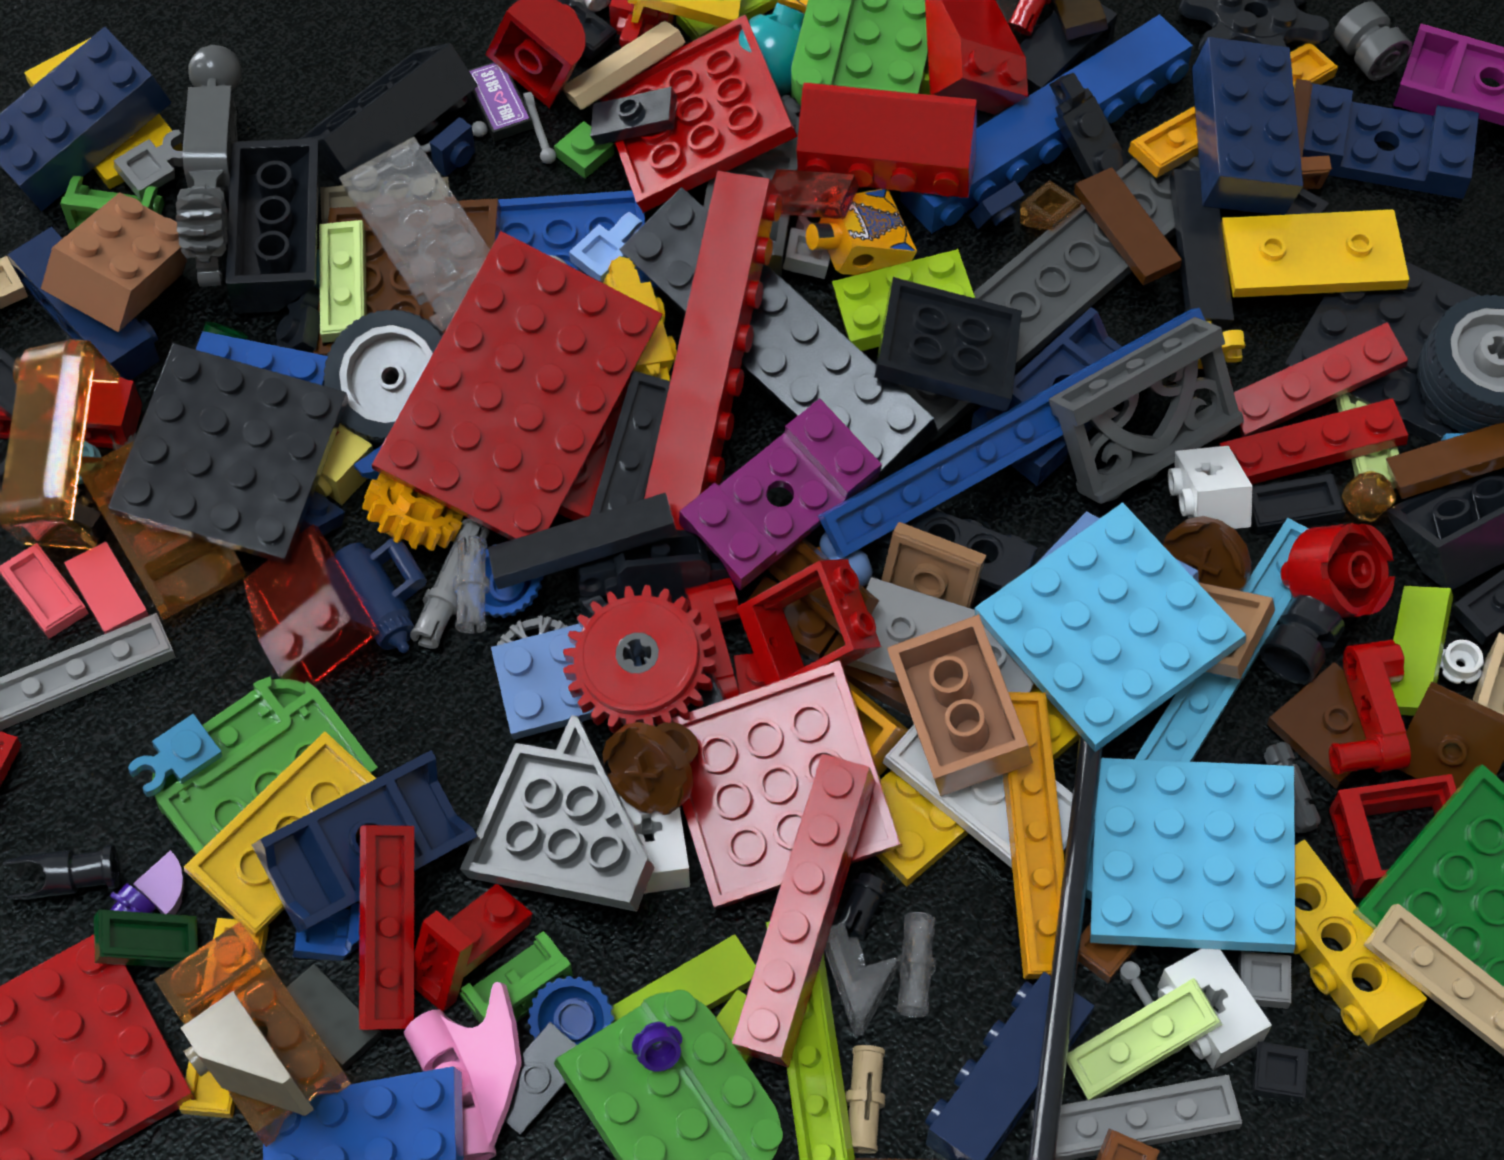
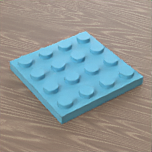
(1109, 626)
(1194, 855)

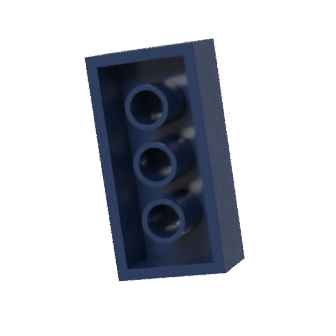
(76, 117)
(1246, 126)

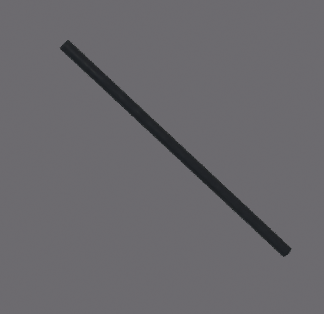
(1065, 955)

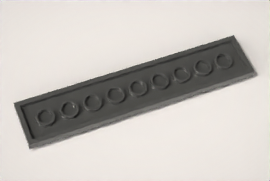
(1060, 278)

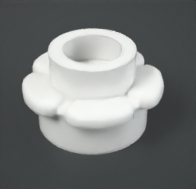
(1467, 653)

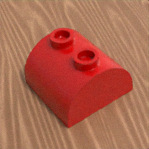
(539, 46)

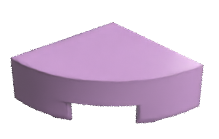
(163, 884)

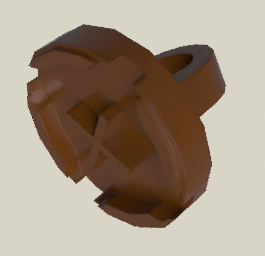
(1212, 550)
(652, 765)

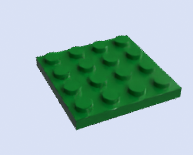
(1454, 874)

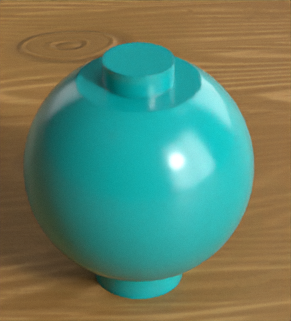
(777, 39)

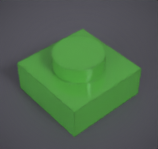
(580, 151)

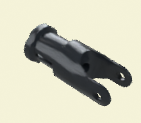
(71, 871)

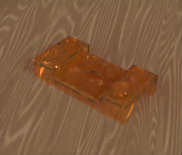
(169, 565)
(238, 965)

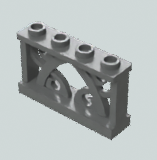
(1181, 429)

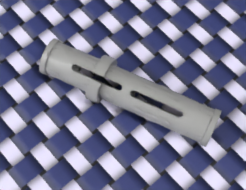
(441, 599)

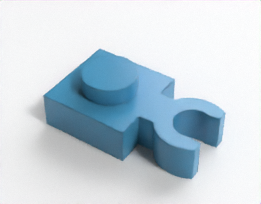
(181, 752)

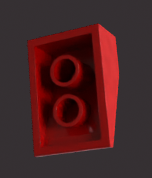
(974, 54)

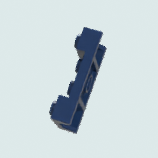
(1429, 152)
(1069, 353)
(317, 856)

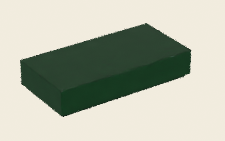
(143, 938)

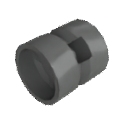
(1368, 38)

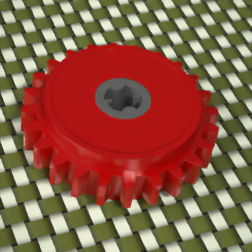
(635, 627)

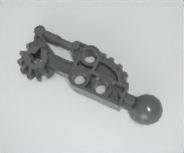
(207, 160)

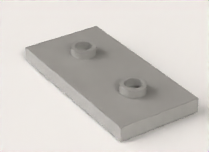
(908, 614)

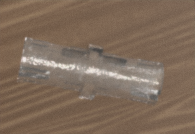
(471, 584)
(916, 964)

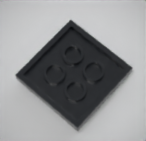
(949, 344)

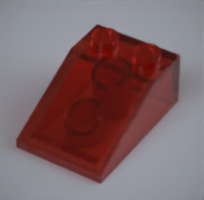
(307, 611)

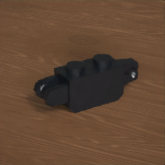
(666, 563)

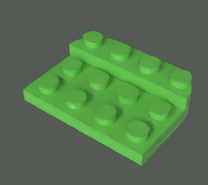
(862, 45)
(257, 743)
(693, 1111)

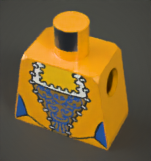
(868, 236)

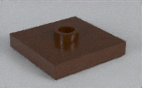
(1317, 718)
(1453, 736)

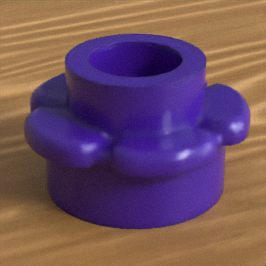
(131, 900)
(659, 1056)

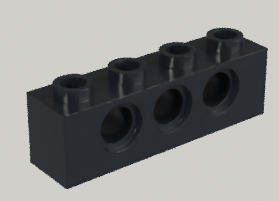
(1008, 553)

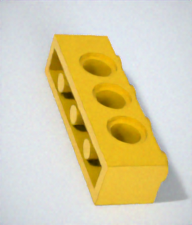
(1364, 1013)

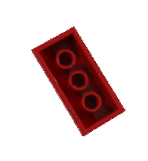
(889, 138)

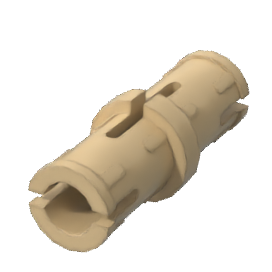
(865, 1097)

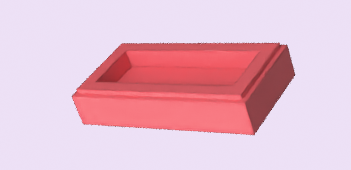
(106, 588)
(43, 590)

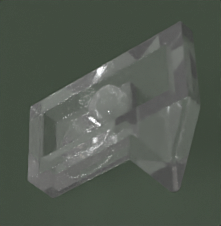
(858, 987)

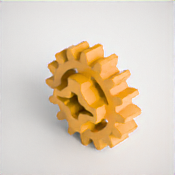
(410, 514)

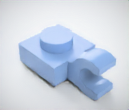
(601, 246)

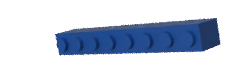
(1028, 133)

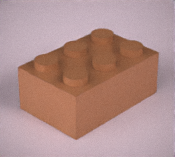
(115, 262)
(960, 705)

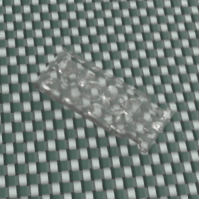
(419, 226)

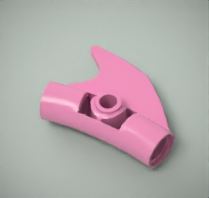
(488, 1064)

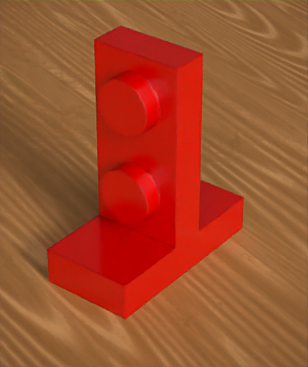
(457, 946)

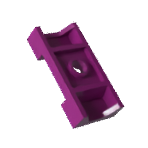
(1448, 73)
(813, 460)

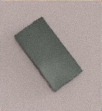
(332, 1016)

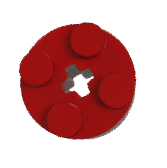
(1341, 568)

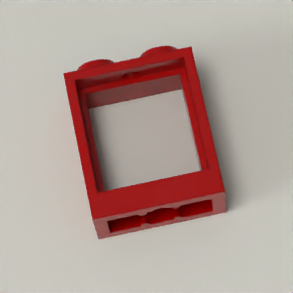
(767, 623)
(1352, 828)

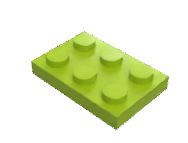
(865, 295)

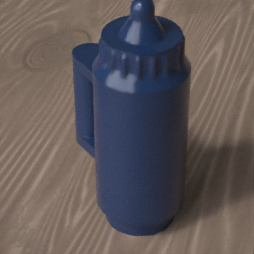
(377, 591)

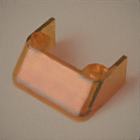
(49, 442)

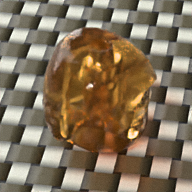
(1368, 495)

